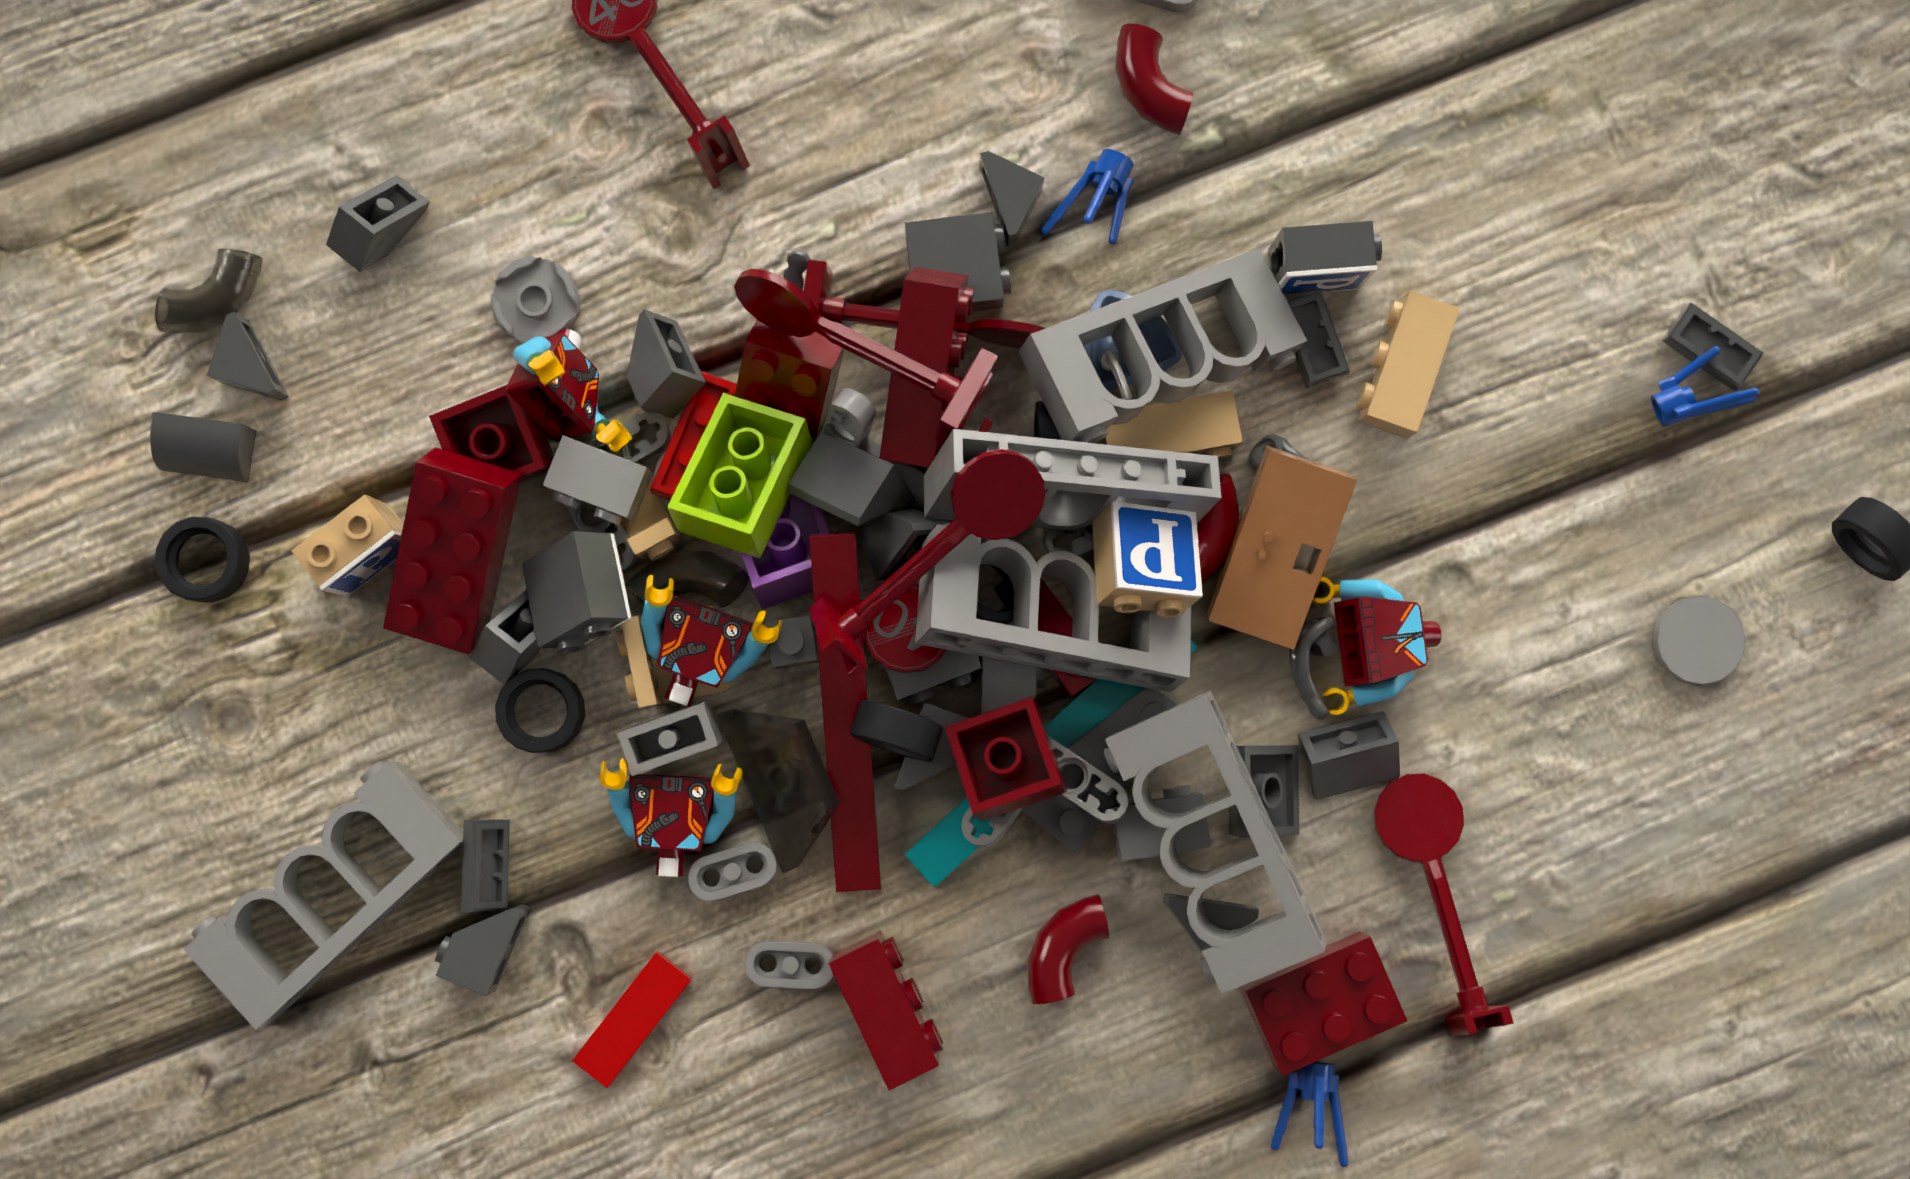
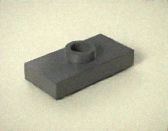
(1698, 332)
(1322, 354)
(485, 865)

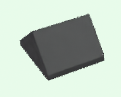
(848, 481)
(1277, 783)

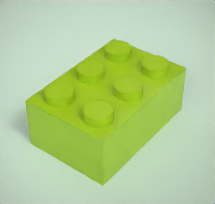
(740, 475)

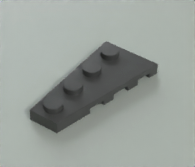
(1062, 817)

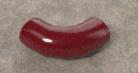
(1143, 81)
(1218, 530)
(1058, 945)

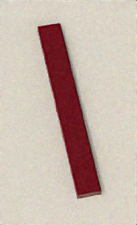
(847, 758)

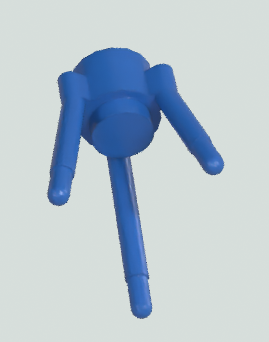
(1108, 176)
(1678, 403)
(1317, 1084)

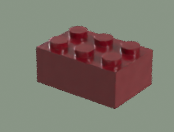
(1323, 1004)
(887, 1009)

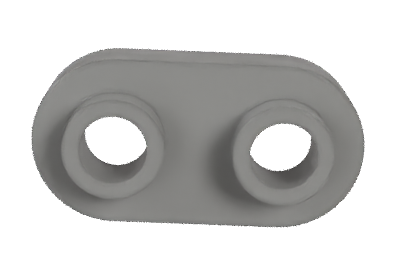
(733, 871)
(790, 964)

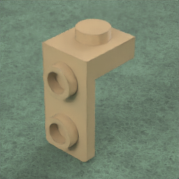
(652, 529)

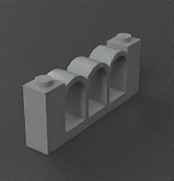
(1246, 295)
(1082, 477)
(949, 609)
(1261, 947)
(244, 969)

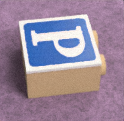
(352, 546)
(1146, 559)

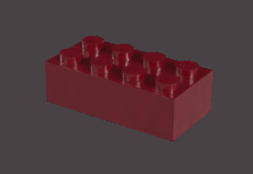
(930, 334)
(451, 549)

